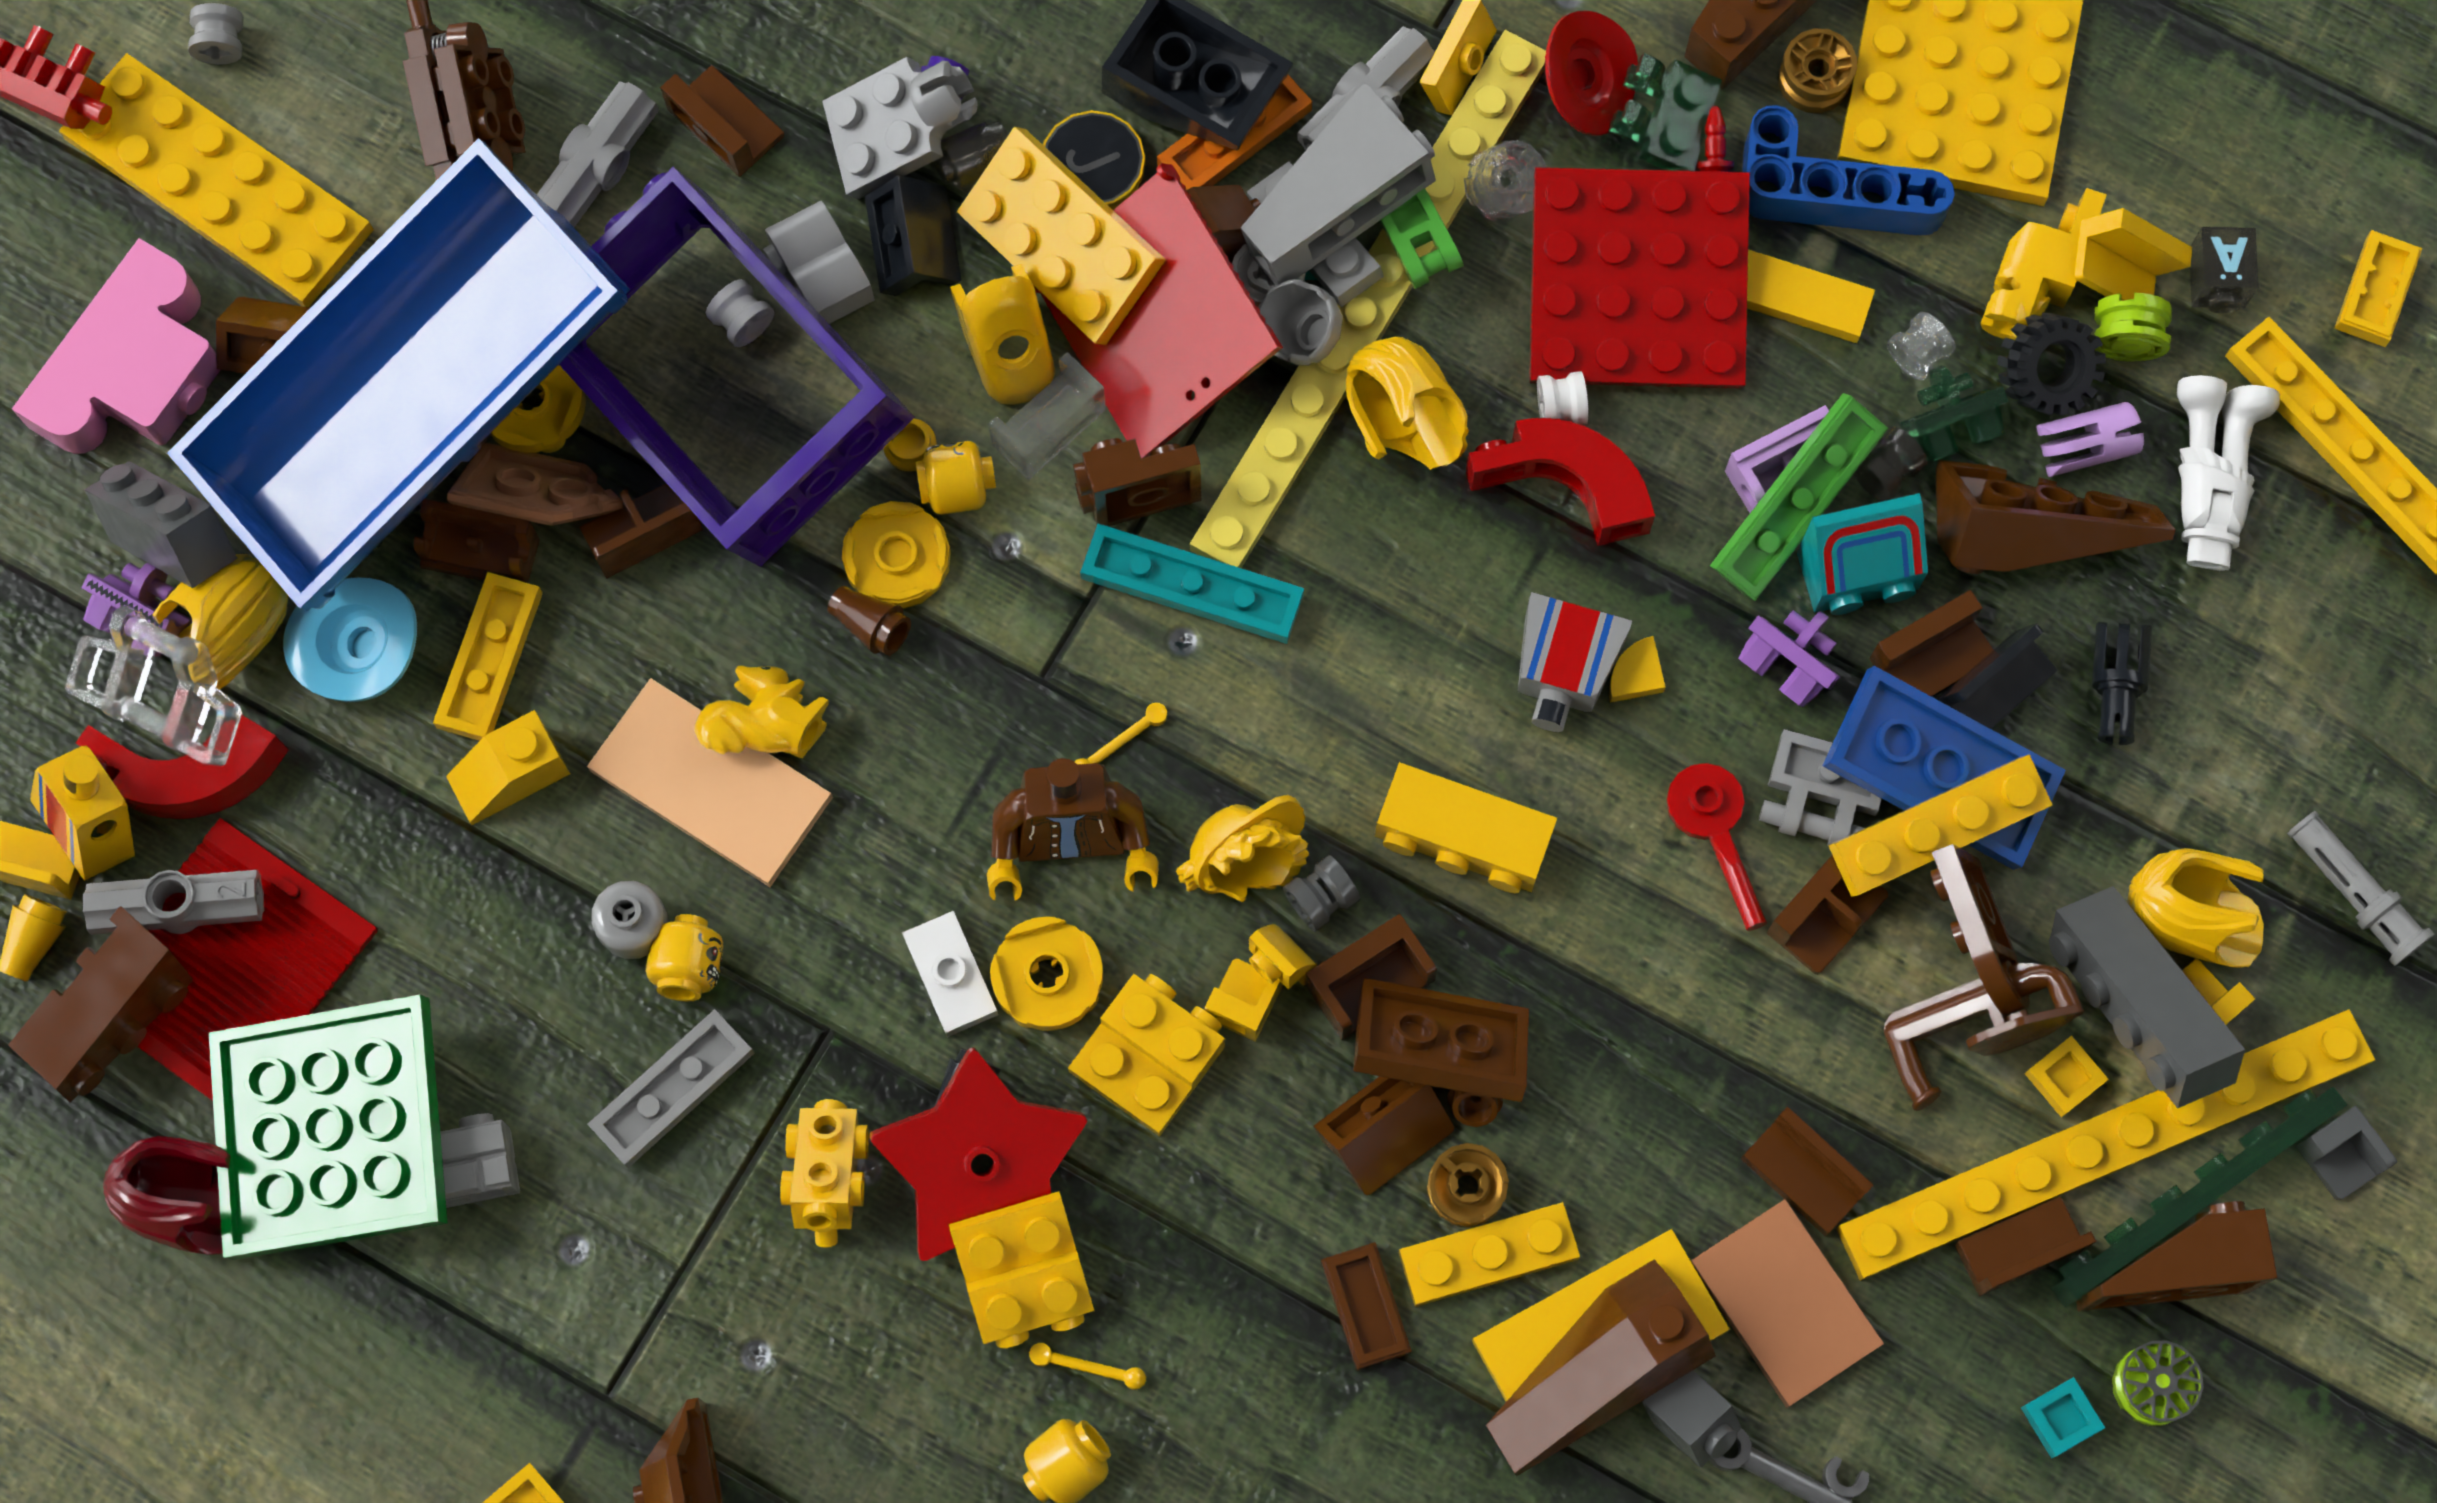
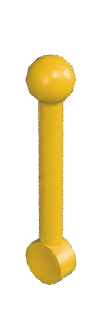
(1155, 715)
(1042, 1355)

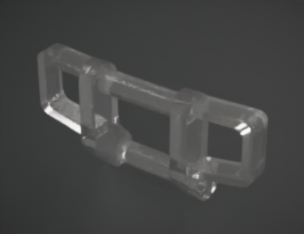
(135, 648)

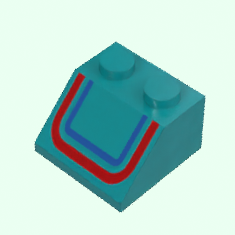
(1865, 555)

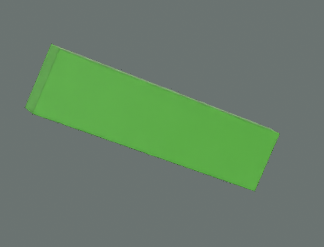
(1797, 495)

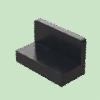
(911, 234)
(2001, 678)

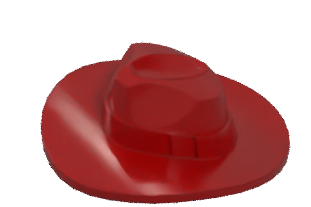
(1587, 70)

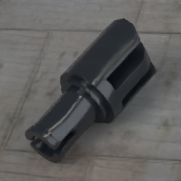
(2120, 685)

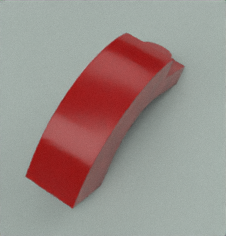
(1578, 459)
(183, 785)

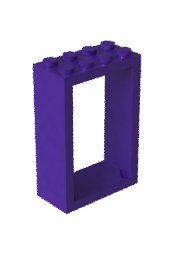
(635, 248)

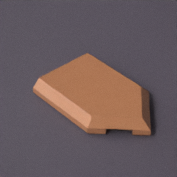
(531, 487)

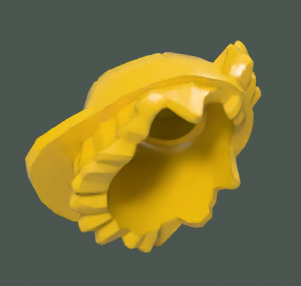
(1247, 849)

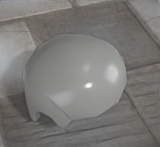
(1302, 320)

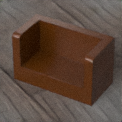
(1385, 955)

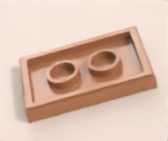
(1786, 1303)

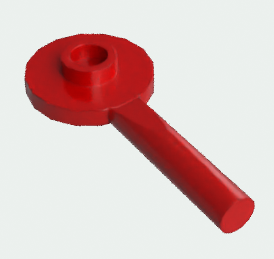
(1707, 805)

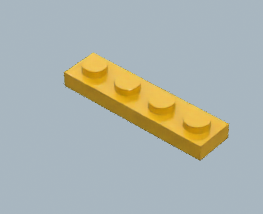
(1947, 819)

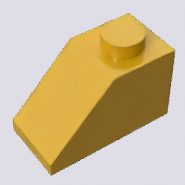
(506, 767)

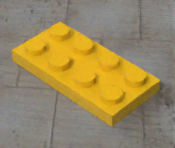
(1061, 235)

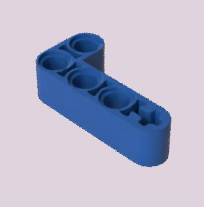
(1843, 180)

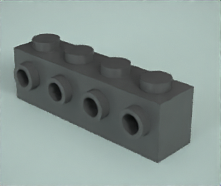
(2145, 997)

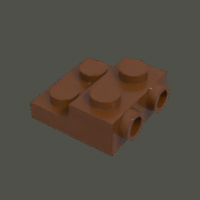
(1125, 487)

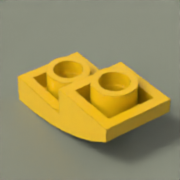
(1278, 956)

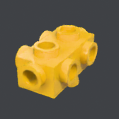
(825, 1169)

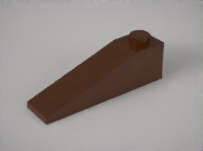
(2019, 526)
(1612, 1358)

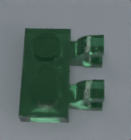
(1679, 117)

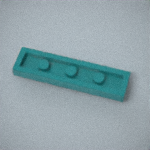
(1192, 583)

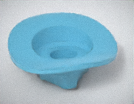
(353, 643)

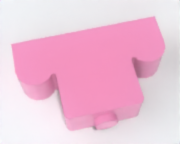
(125, 359)

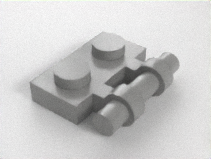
(1801, 773)

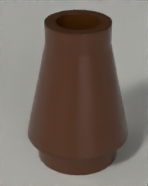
(871, 620)

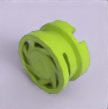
(2133, 327)

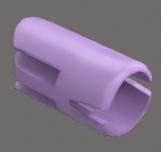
(2098, 436)

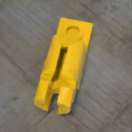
(2038, 268)

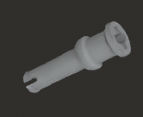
(2377, 908)

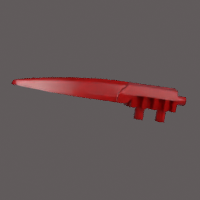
(50, 88)

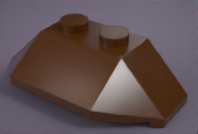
(682, 1462)

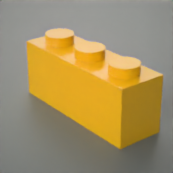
(1464, 829)

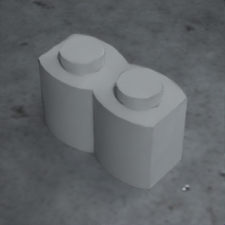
(819, 262)

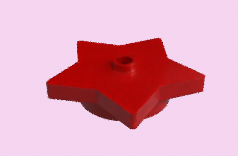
(973, 1119)

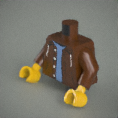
(1065, 815)

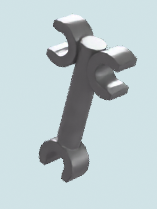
(1791, 1479)

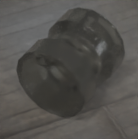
(1889, 463)

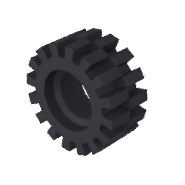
(2078, 369)

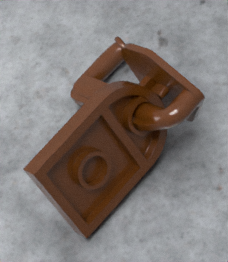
(2000, 990)

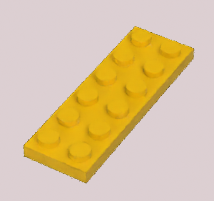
(221, 183)

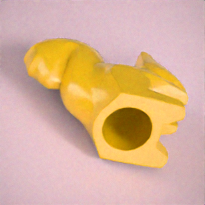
(769, 723)

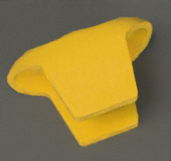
(989, 317)

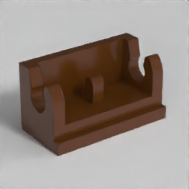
(475, 542)

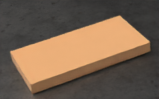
(733, 803)

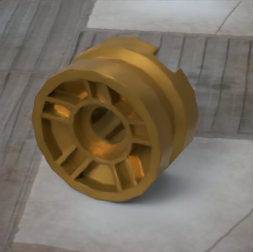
(1820, 49)
(1470, 1208)

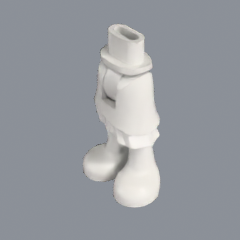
(2212, 486)

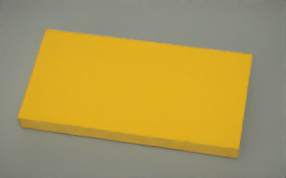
(1524, 1340)

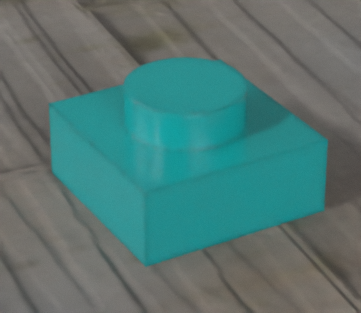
(2062, 1417)

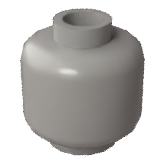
(612, 920)

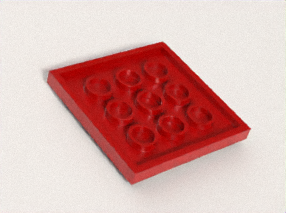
(1640, 277)

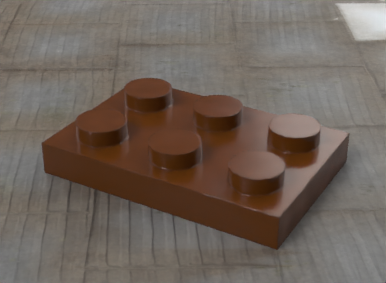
(1442, 1040)

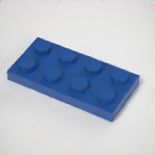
(1918, 747)

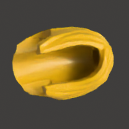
(1405, 403)
(231, 614)
(2197, 908)

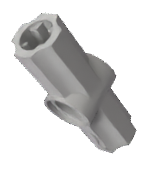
(1387, 73)
(598, 153)
(208, 901)

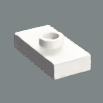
(950, 973)

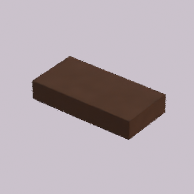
(1366, 1306)

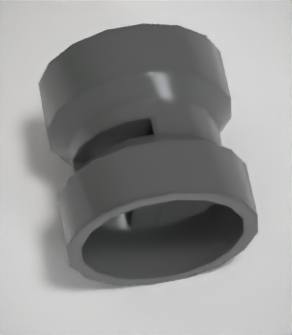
(1321, 893)

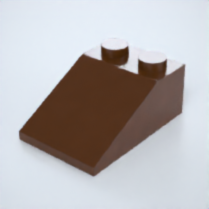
(2213, 1257)

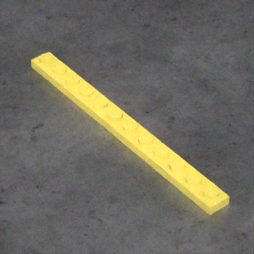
(1320, 388)

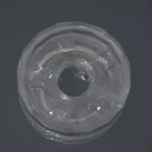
(1484, 184)

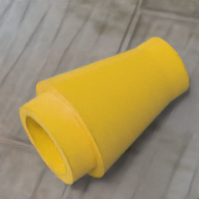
(30, 935)

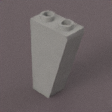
(1339, 187)

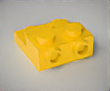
(1149, 1052)
(1022, 1270)

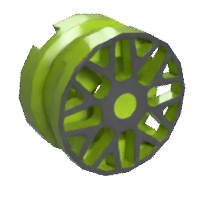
(2157, 1383)

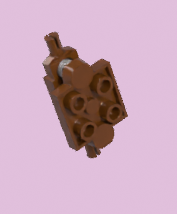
(459, 91)

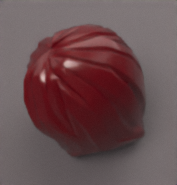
(169, 1192)

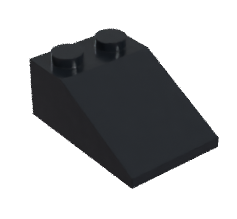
(1193, 72)

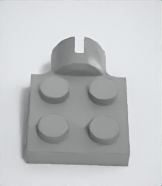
(895, 121)

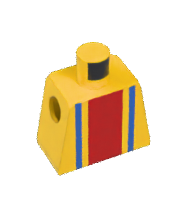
(73, 799)

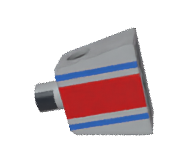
(1567, 657)

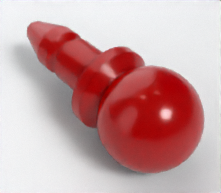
(1715, 144)

